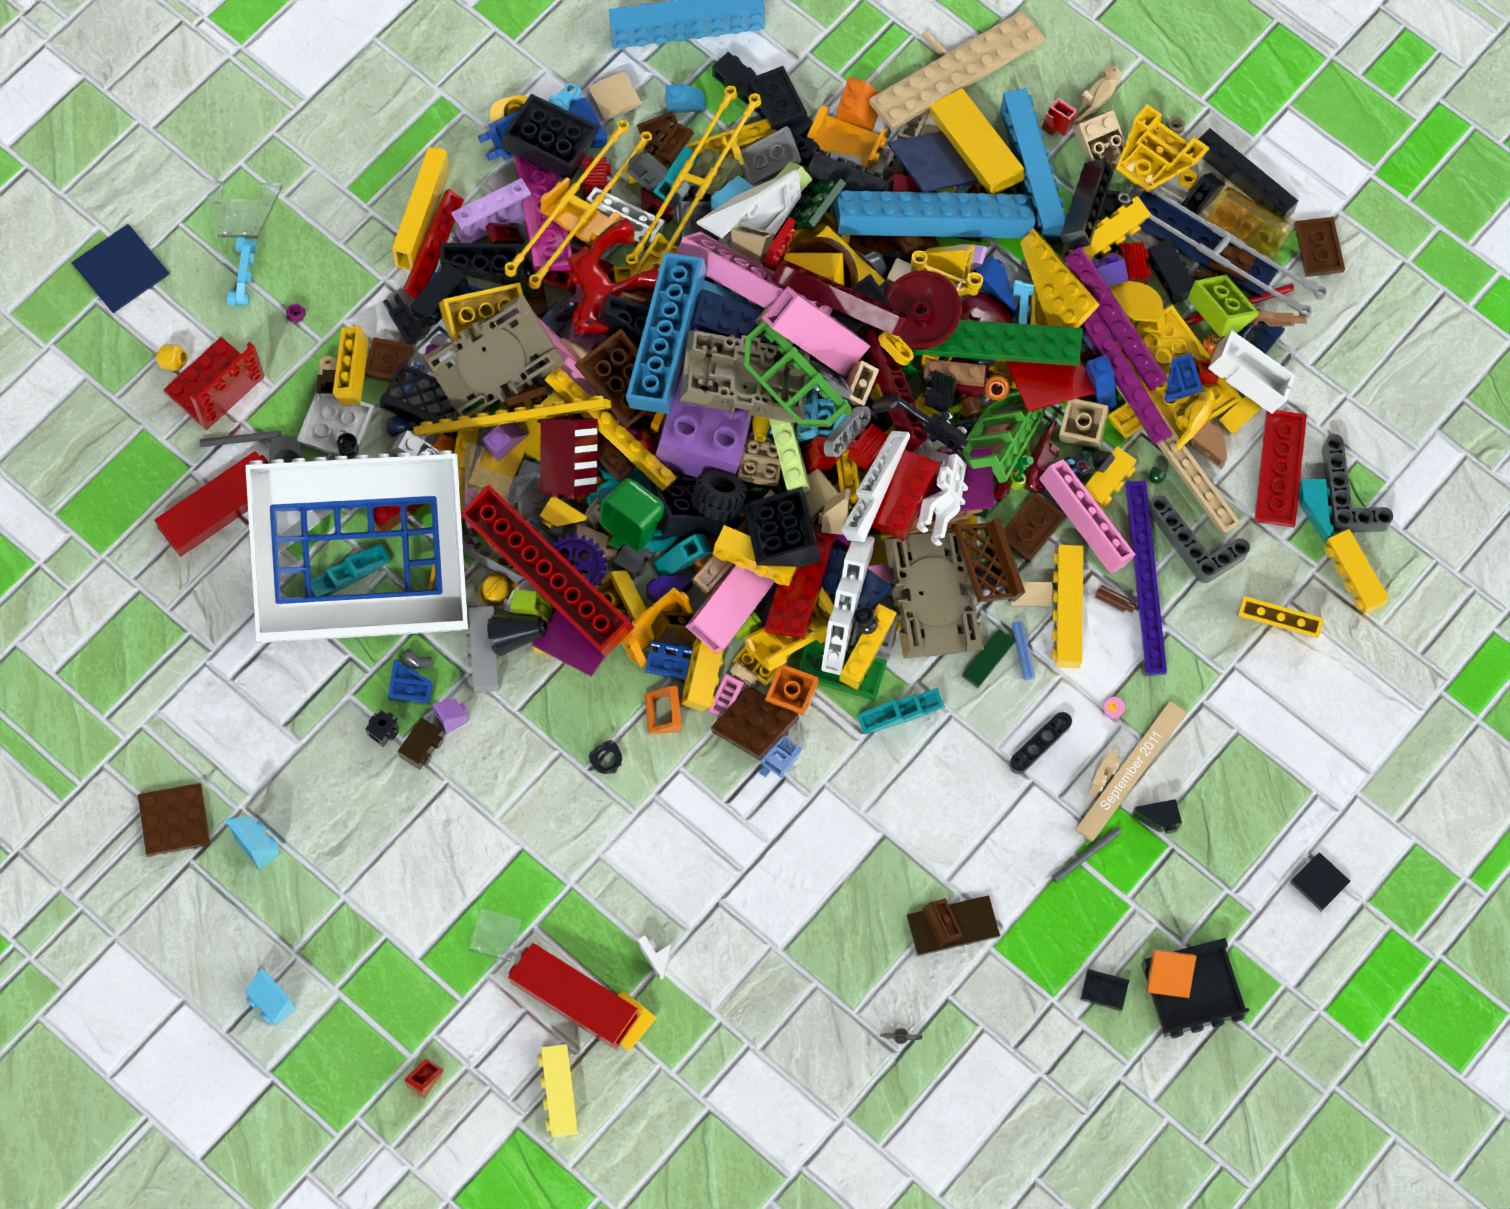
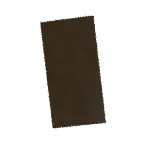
(973, 917)

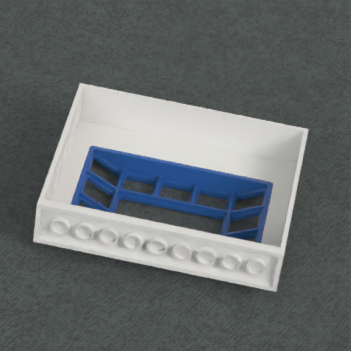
(356, 484)

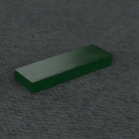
(988, 658)

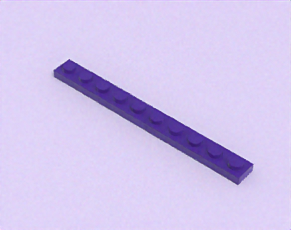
(1145, 578)

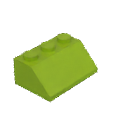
(1222, 304)

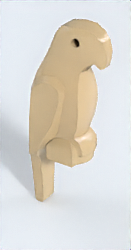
(1100, 92)

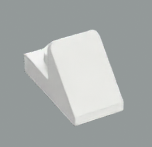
(657, 960)

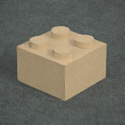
(1083, 424)

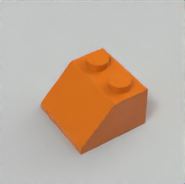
(855, 105)
(792, 689)

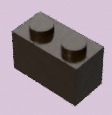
(671, 629)
(421, 744)

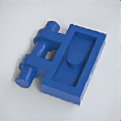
(668, 665)

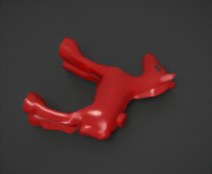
(596, 282)

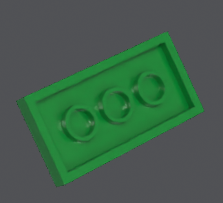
(812, 663)

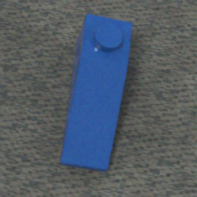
(997, 283)

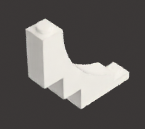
(845, 604)

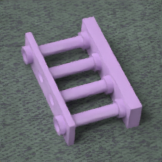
(500, 206)

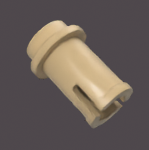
(743, 673)

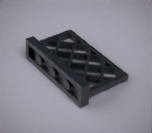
(414, 412)

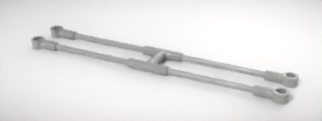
(1228, 237)

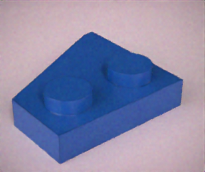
(1182, 379)
(409, 685)

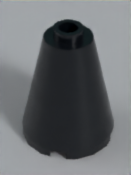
(514, 631)

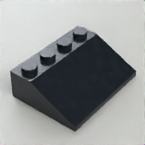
(549, 137)
(681, 517)
(782, 530)

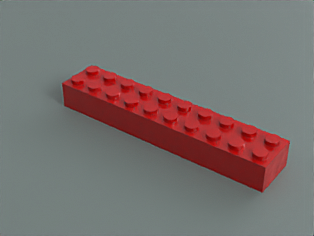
(547, 570)

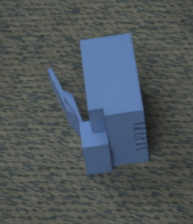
(780, 757)

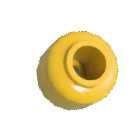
(171, 357)

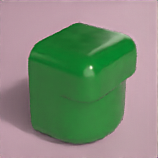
(631, 515)

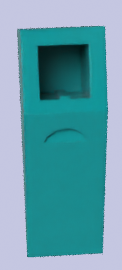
(664, 187)
(1314, 503)
(683, 555)

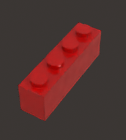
(389, 516)

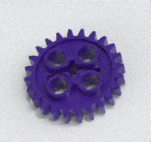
(593, 565)

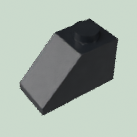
(1203, 193)
(1159, 816)

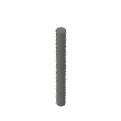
(240, 438)
(1086, 854)

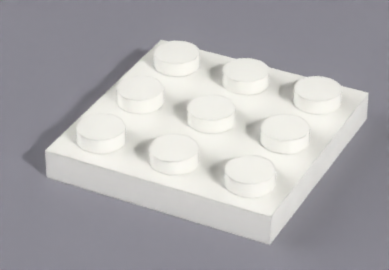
(329, 420)

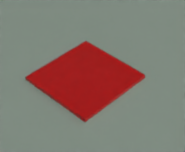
(1049, 384)

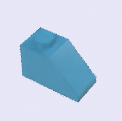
(684, 99)

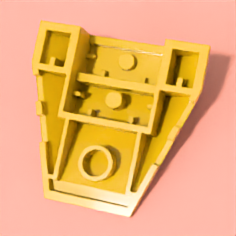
(1156, 152)

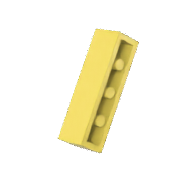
(558, 1090)

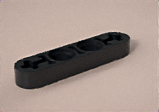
(1042, 744)

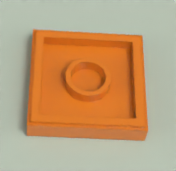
(1171, 973)

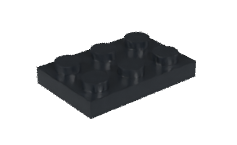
(778, 97)

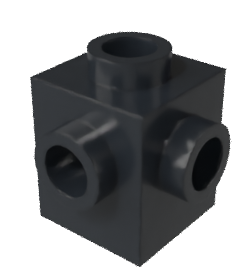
(806, 149)
(382, 727)

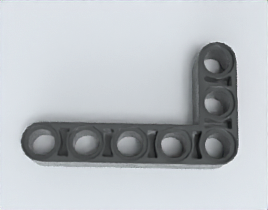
(1342, 493)
(1192, 544)

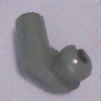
(416, 662)

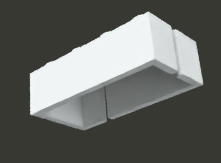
(1251, 372)
(290, 523)

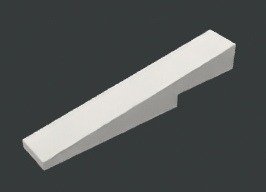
(874, 487)

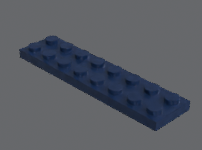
(1200, 234)

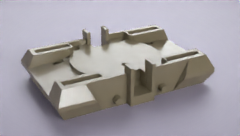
(719, 365)
(499, 368)
(944, 596)

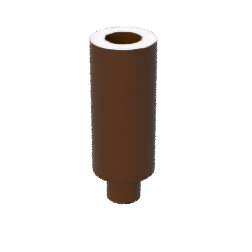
(1114, 599)

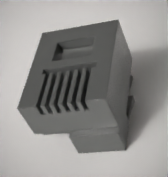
(646, 170)

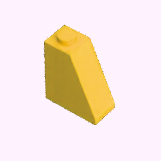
(952, 259)

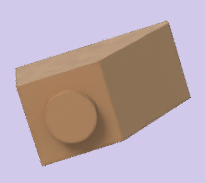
(1211, 444)

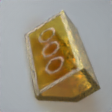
(1251, 223)

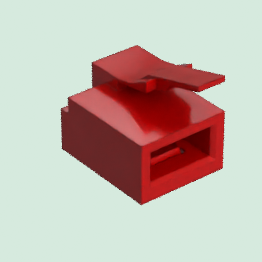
(1059, 118)
(815, 456)

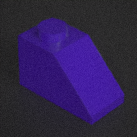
(659, 587)

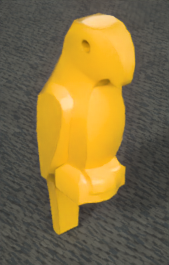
(1195, 416)

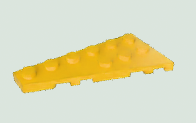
(1058, 289)

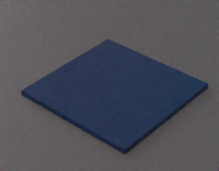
(932, 162)
(120, 268)

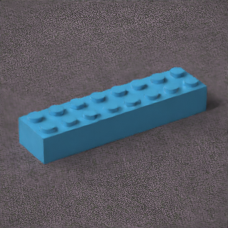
(683, 20)
(1027, 147)
(666, 333)

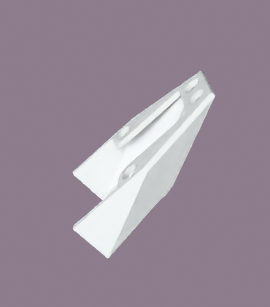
(760, 207)

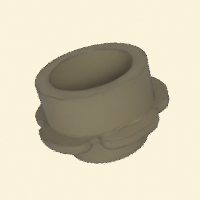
(1176, 121)

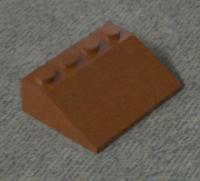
(609, 373)

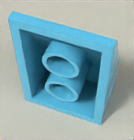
(253, 840)

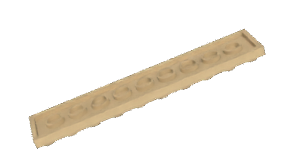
(956, 70)

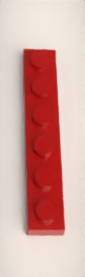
(430, 249)

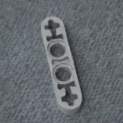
(847, 431)
(470, 545)

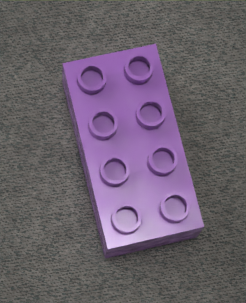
(701, 437)

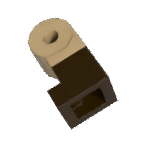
(326, 375)

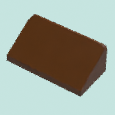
(942, 922)

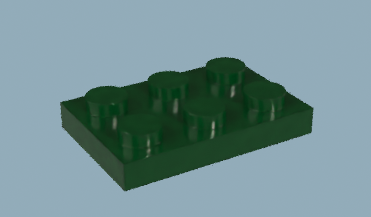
(817, 203)

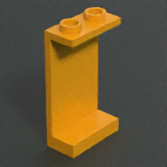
(846, 138)
(570, 215)
(642, 634)

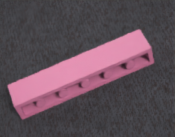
(1087, 516)

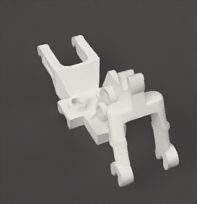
(950, 481)

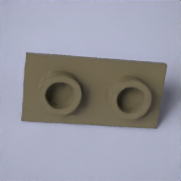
(593, 515)

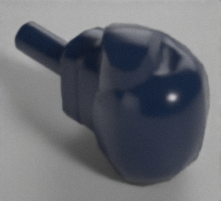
(398, 425)

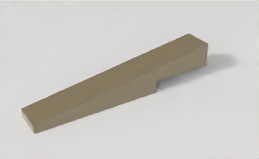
(909, 129)

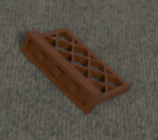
(1002, 560)

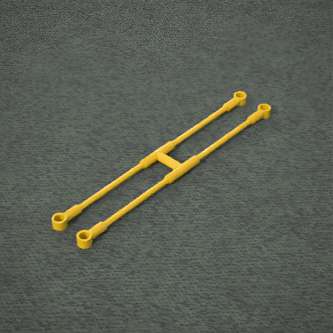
(684, 175)
(569, 197)

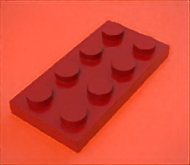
(780, 245)

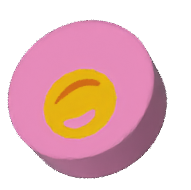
(1113, 707)

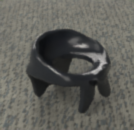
(607, 746)

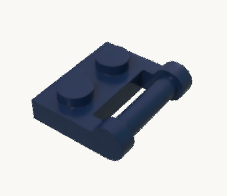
(1265, 337)

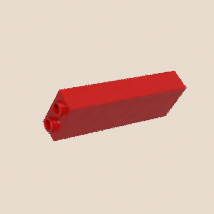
(207, 508)
(573, 995)

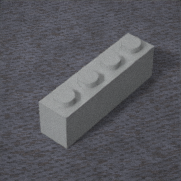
(482, 657)

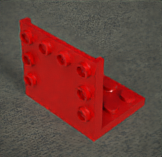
(216, 382)

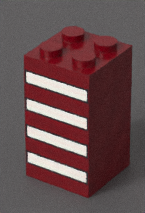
(568, 456)

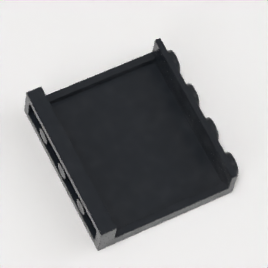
(1212, 995)

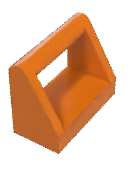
(675, 725)

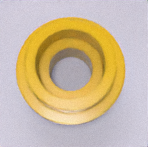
(1188, 174)

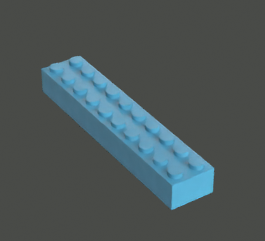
(933, 214)

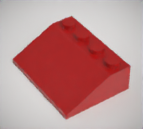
(905, 494)

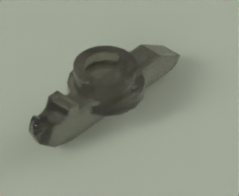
(901, 1036)

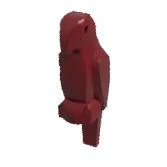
(1043, 457)

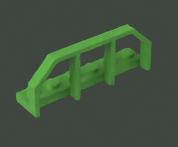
(799, 363)
(1013, 442)

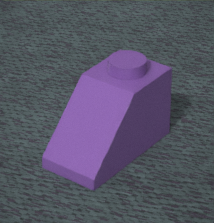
(503, 439)
(450, 714)

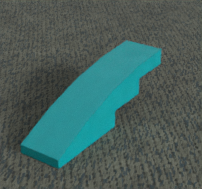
(350, 571)
(900, 711)

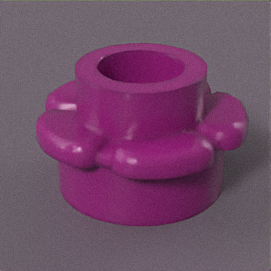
(295, 308)

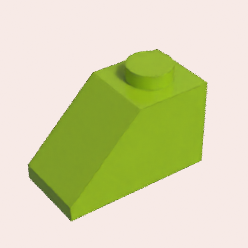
(531, 604)

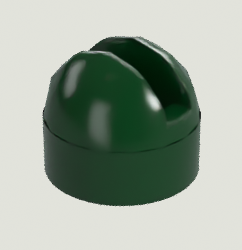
(1156, 475)

